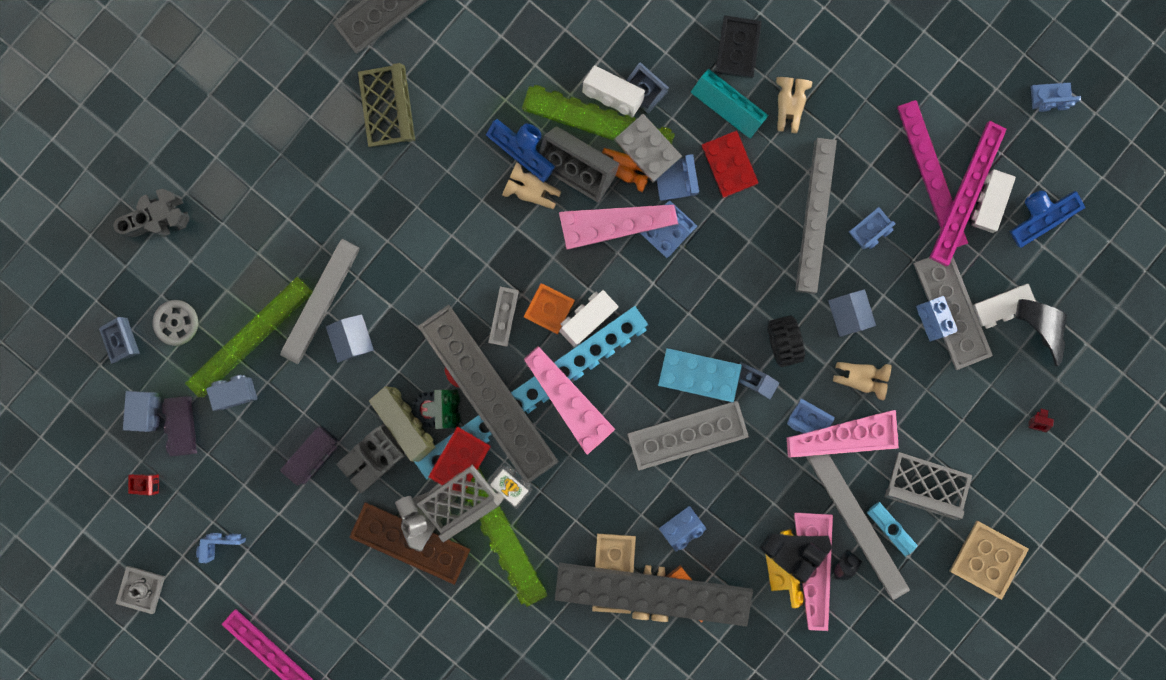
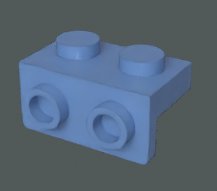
(871, 229)
(936, 318)
(808, 418)
(682, 529)

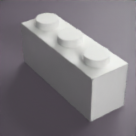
(613, 91)
(992, 201)
(1001, 306)
(587, 318)

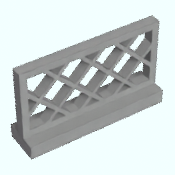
(923, 502)
(465, 518)

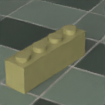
(402, 424)

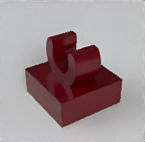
(1041, 422)

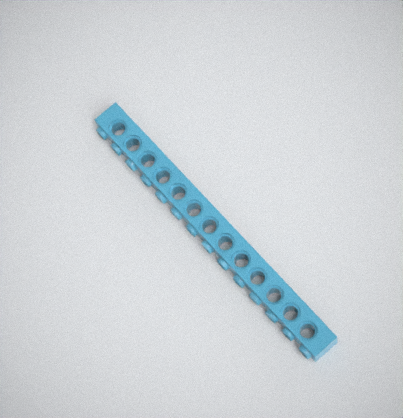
(638, 327)

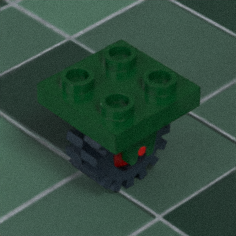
(438, 409)

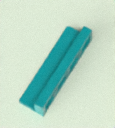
(729, 103)

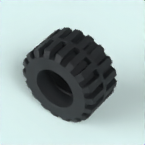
(786, 341)

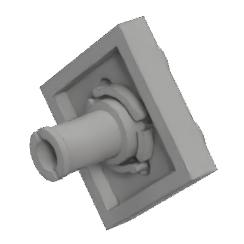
(130, 595)

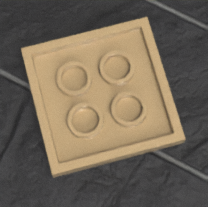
(989, 560)

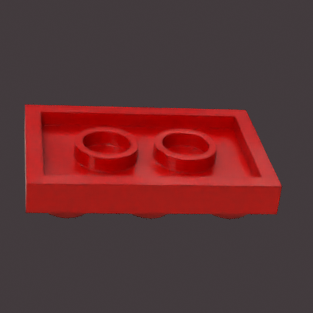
(729, 164)
(457, 456)

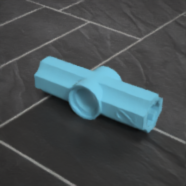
(900, 537)

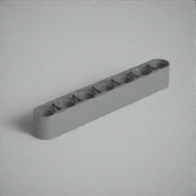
(319, 301)

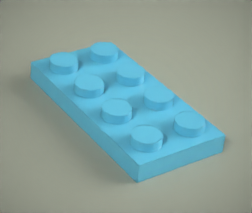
(700, 375)

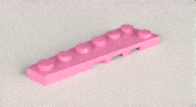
(600, 225)
(576, 410)
(858, 435)
(817, 588)

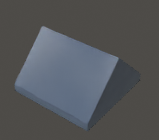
(653, 86)
(851, 313)
(349, 338)
(119, 340)

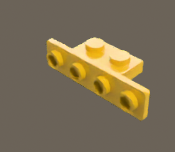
(784, 581)

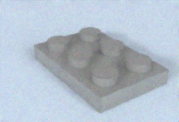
(648, 148)

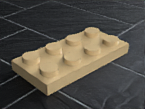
(614, 553)

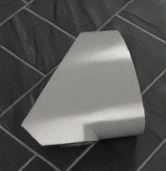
(415, 524)

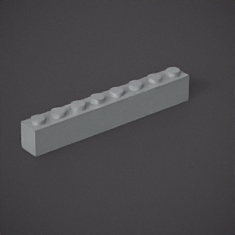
(815, 215)

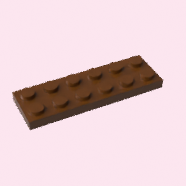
(384, 533)

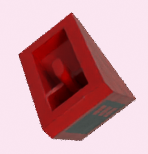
(143, 484)

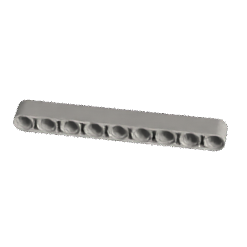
(859, 525)

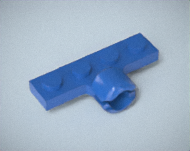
(522, 147)
(1045, 215)

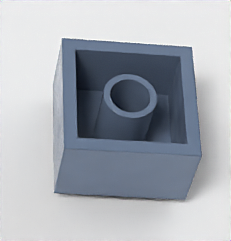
(231, 393)
(141, 411)

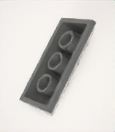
(578, 163)

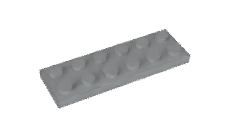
(969, 342)
(688, 435)

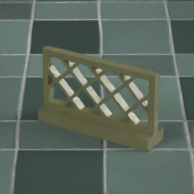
(402, 101)

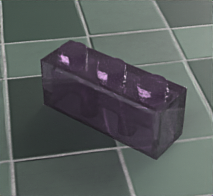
(179, 426)
(309, 456)

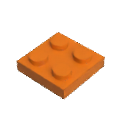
(549, 308)

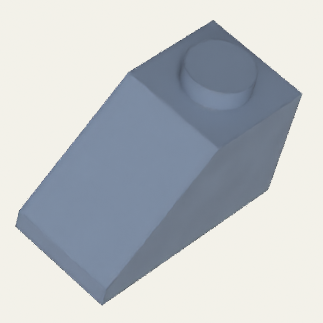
(757, 381)

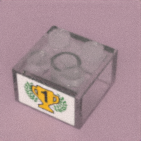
(510, 486)

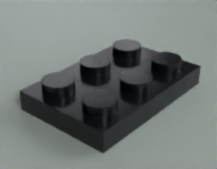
(738, 46)

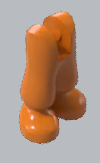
(627, 169)

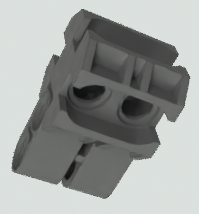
(158, 215)
(380, 454)

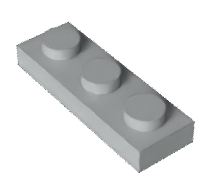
(503, 316)

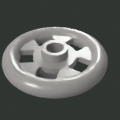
(167, 308)

